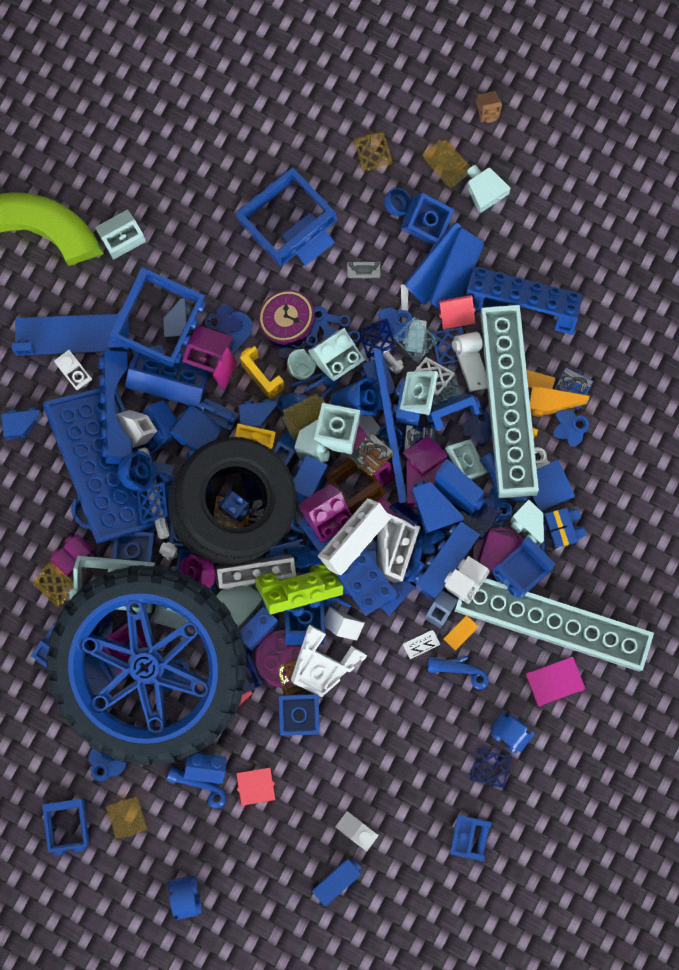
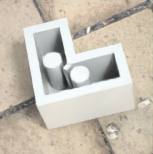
(467, 580)

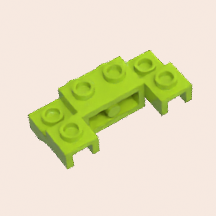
(298, 590)

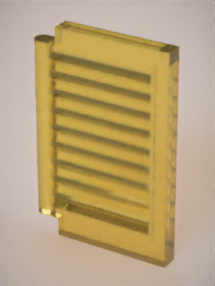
(446, 162)
(302, 414)

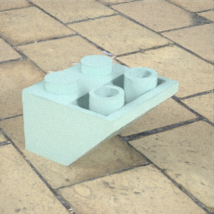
(120, 234)
(336, 354)
(308, 446)
(529, 522)

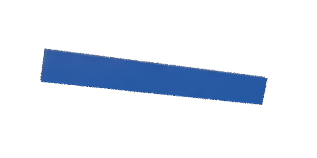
(390, 425)

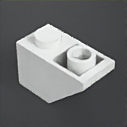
(72, 370)
(137, 427)

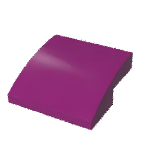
(497, 549)

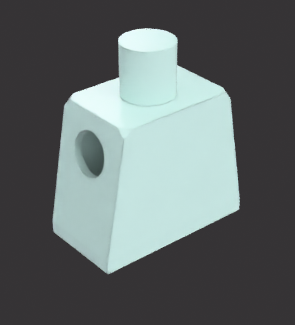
(486, 188)

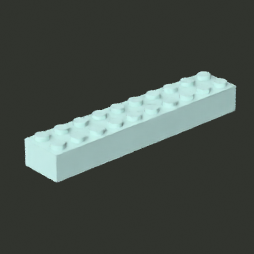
(509, 402)
(560, 624)

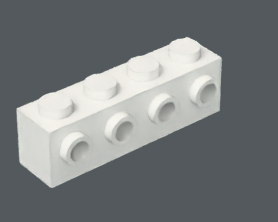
(354, 536)
(244, 574)

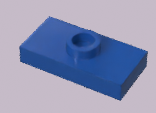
(403, 589)

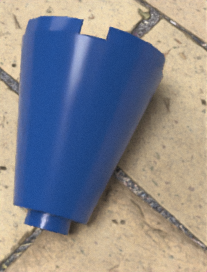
(361, 395)

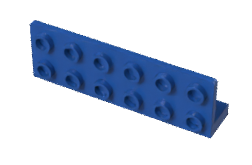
(526, 294)
(66, 333)
(361, 579)

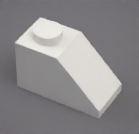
(356, 831)

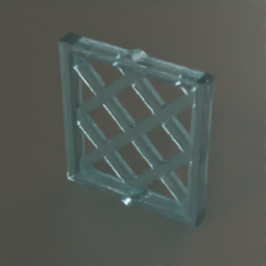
(415, 348)

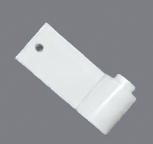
(467, 351)

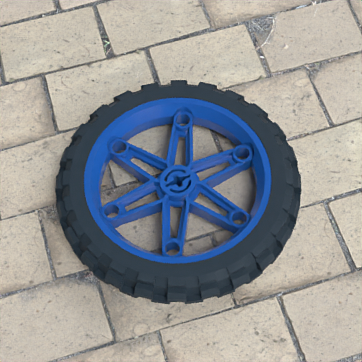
(92, 720)

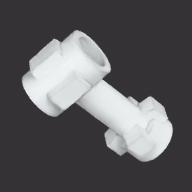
(396, 366)
(168, 550)

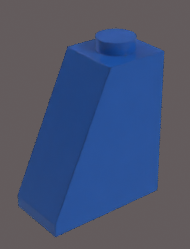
(458, 487)
(433, 507)

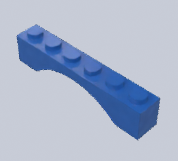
(116, 441)

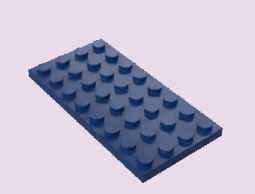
(105, 500)

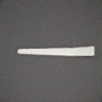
(404, 301)

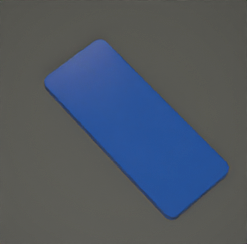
(457, 267)
(426, 275)

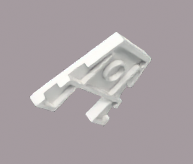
(317, 671)

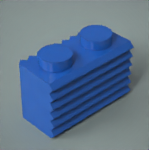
(205, 768)

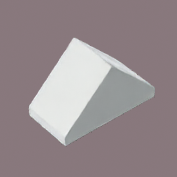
(343, 624)

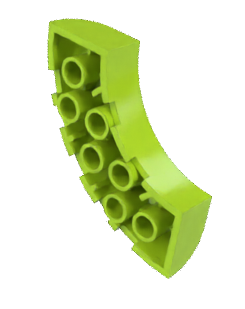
(50, 221)

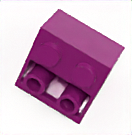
(206, 348)
(326, 512)

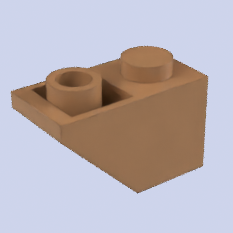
(489, 106)

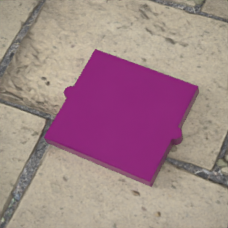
(425, 455)

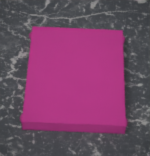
(555, 681)

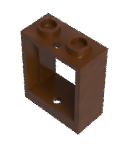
(345, 470)

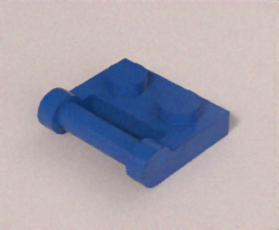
(464, 836)

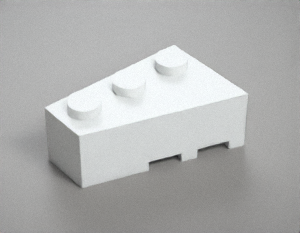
(395, 548)

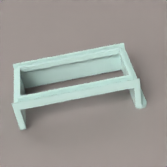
(102, 563)

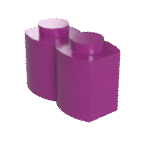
(66, 557)

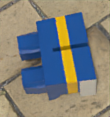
(567, 535)

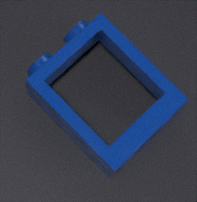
(77, 847)
(337, 881)

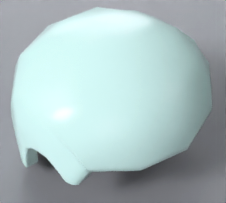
(301, 364)

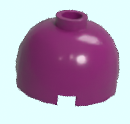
(200, 569)

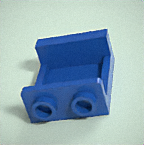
(450, 406)
(523, 568)
(258, 628)

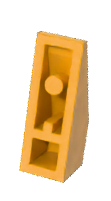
(549, 401)

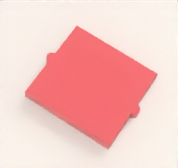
(457, 312)
(255, 786)

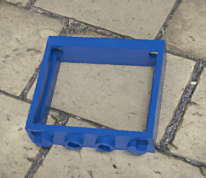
(304, 237)
(147, 275)

